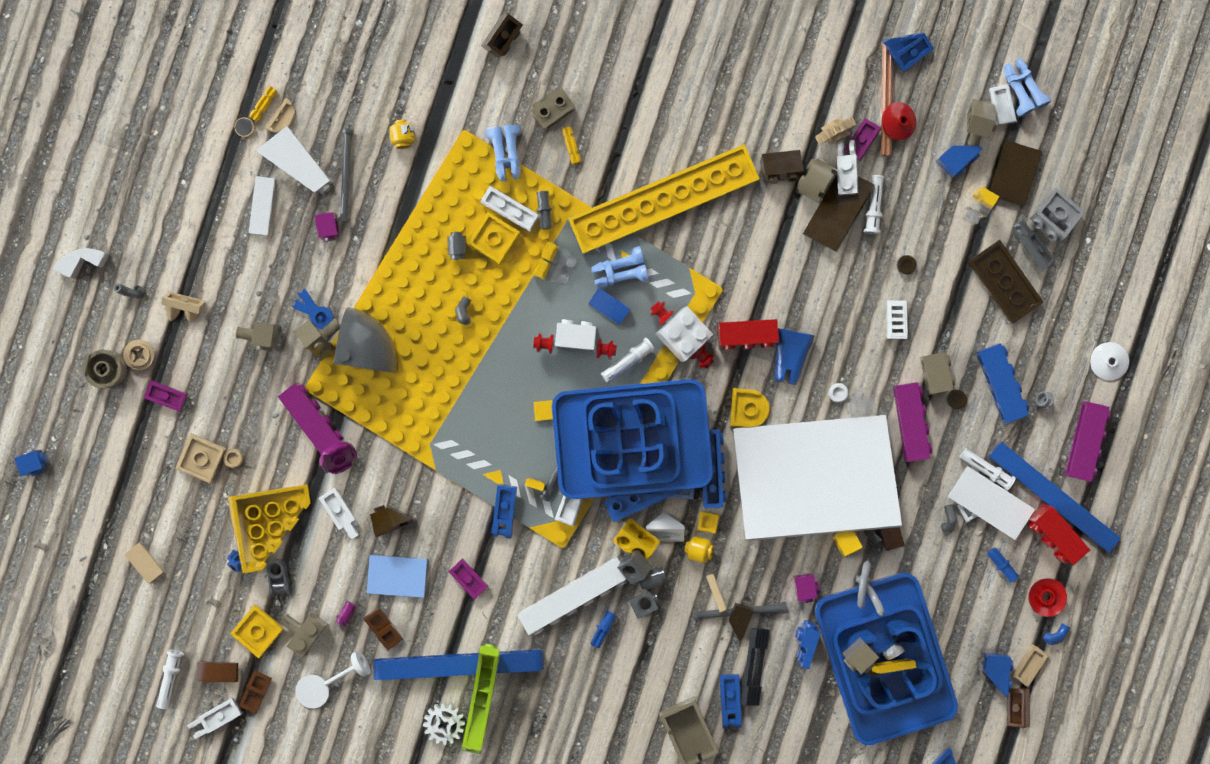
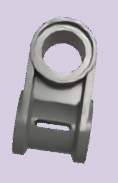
(278, 580)

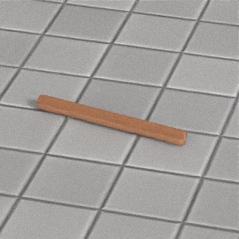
(887, 97)

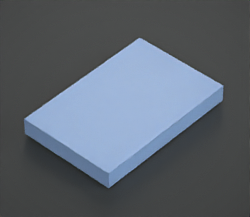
(397, 576)

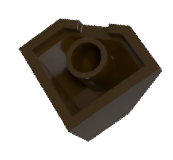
(389, 519)

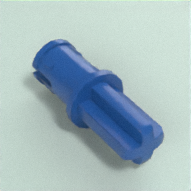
(1003, 564)
(603, 629)

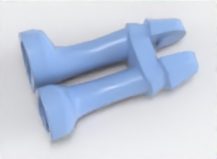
(1026, 105)
(512, 161)
(637, 273)

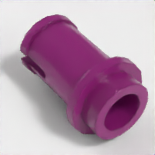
(345, 614)

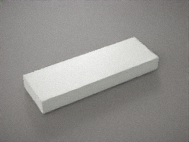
(262, 206)
(509, 208)

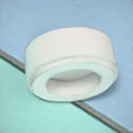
(838, 392)

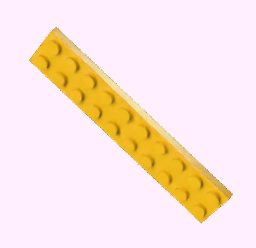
(663, 199)

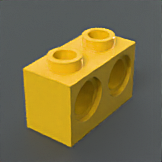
(635, 537)
(847, 543)

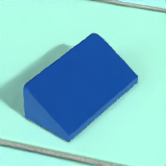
(609, 306)

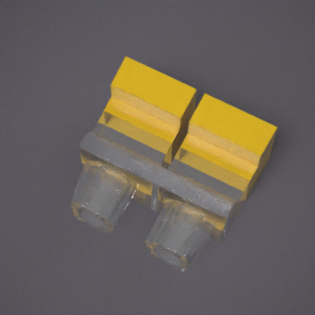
(982, 206)
(558, 257)

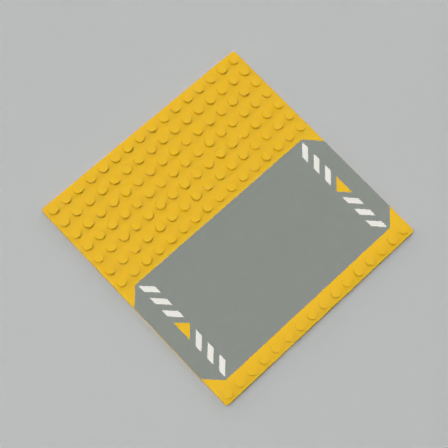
(471, 388)

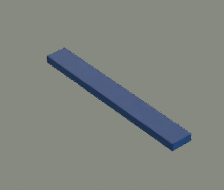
(1054, 497)

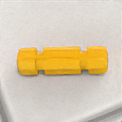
(263, 103)
(571, 145)

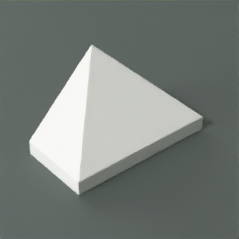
(666, 528)

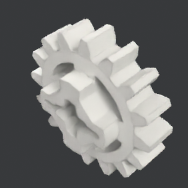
(436, 727)

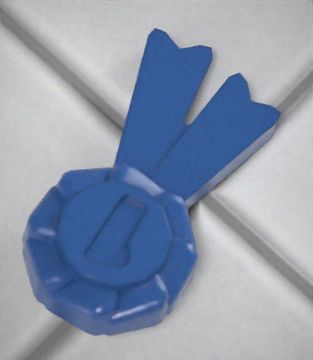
(318, 315)

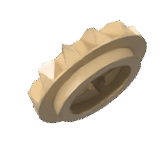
(130, 356)

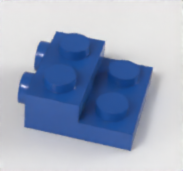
(807, 638)

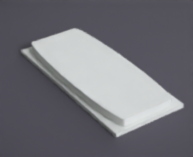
(991, 502)

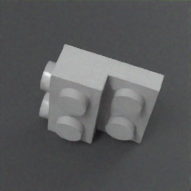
(1056, 216)

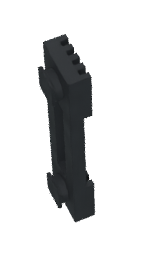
(752, 693)

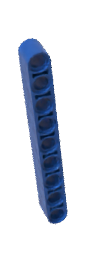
(454, 665)

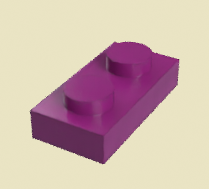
(864, 138)
(165, 395)
(468, 578)

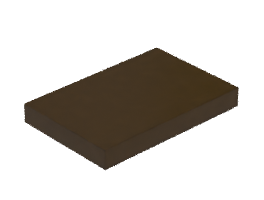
(1015, 172)

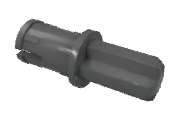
(544, 210)

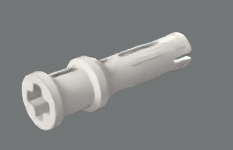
(874, 214)
(634, 355)
(995, 473)
(170, 671)

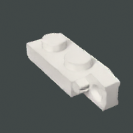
(339, 512)

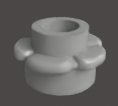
(1044, 400)

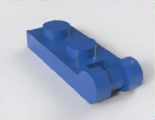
(504, 510)
(730, 700)

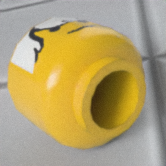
(402, 134)

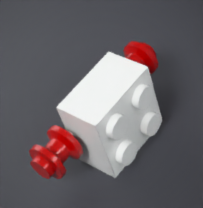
(683, 334)
(575, 337)

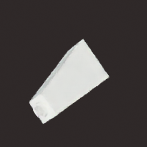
(293, 158)

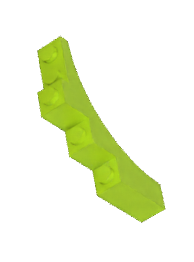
(481, 698)

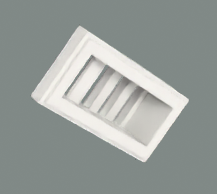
(889, 335)

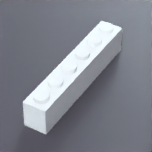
(572, 596)

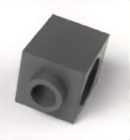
(634, 566)
(638, 610)

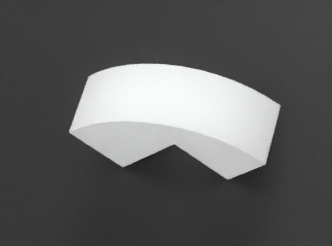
(72, 262)

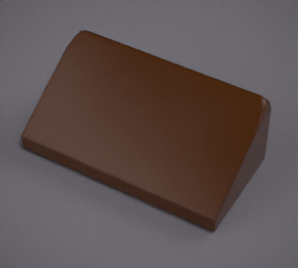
(1018, 707)

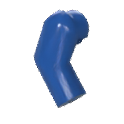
(1058, 637)

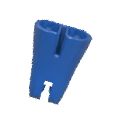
(791, 354)

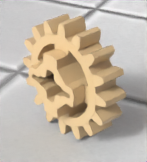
(835, 130)

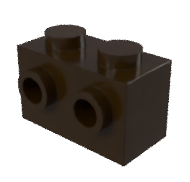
(502, 35)
(781, 166)

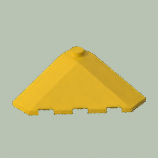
(263, 520)

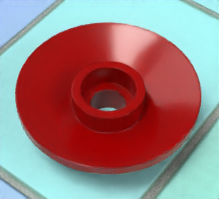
(892, 121)
(1055, 602)

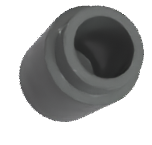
(457, 246)
(654, 579)

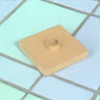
(201, 458)

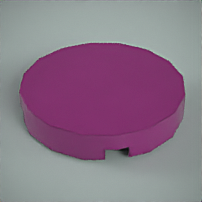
(338, 457)

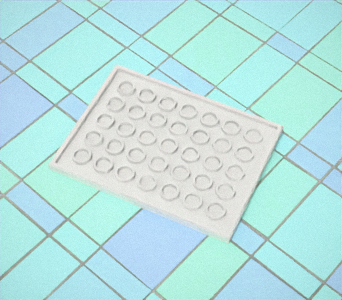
(816, 478)

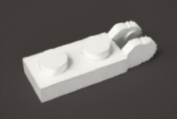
(847, 170)
(216, 717)

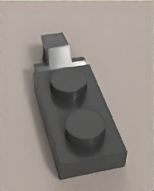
(1034, 245)

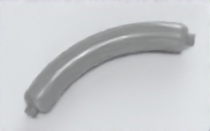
(863, 584)
(874, 598)

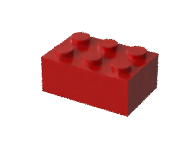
(747, 334)
(1057, 535)

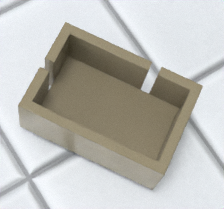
(688, 731)

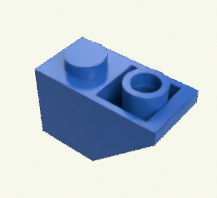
(956, 157)
(997, 669)

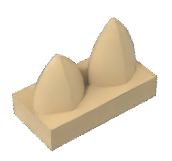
(176, 302)

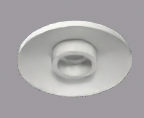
(1100, 361)

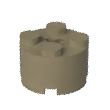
(817, 180)
(99, 378)

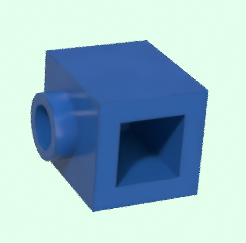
(31, 463)

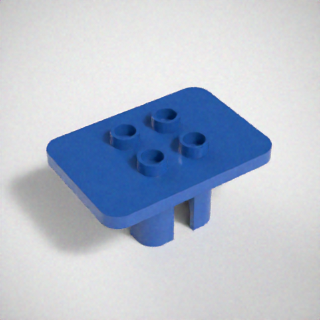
(632, 439)
(897, 700)

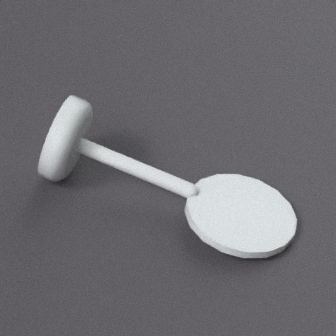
(313, 690)

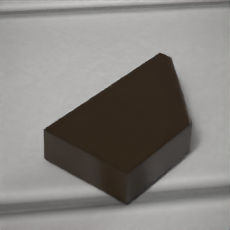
(740, 619)

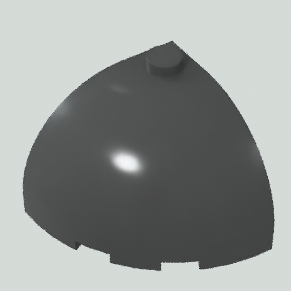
(364, 343)

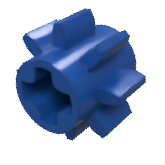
(234, 561)

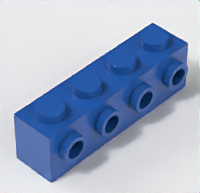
(1002, 383)
(713, 493)
(625, 505)

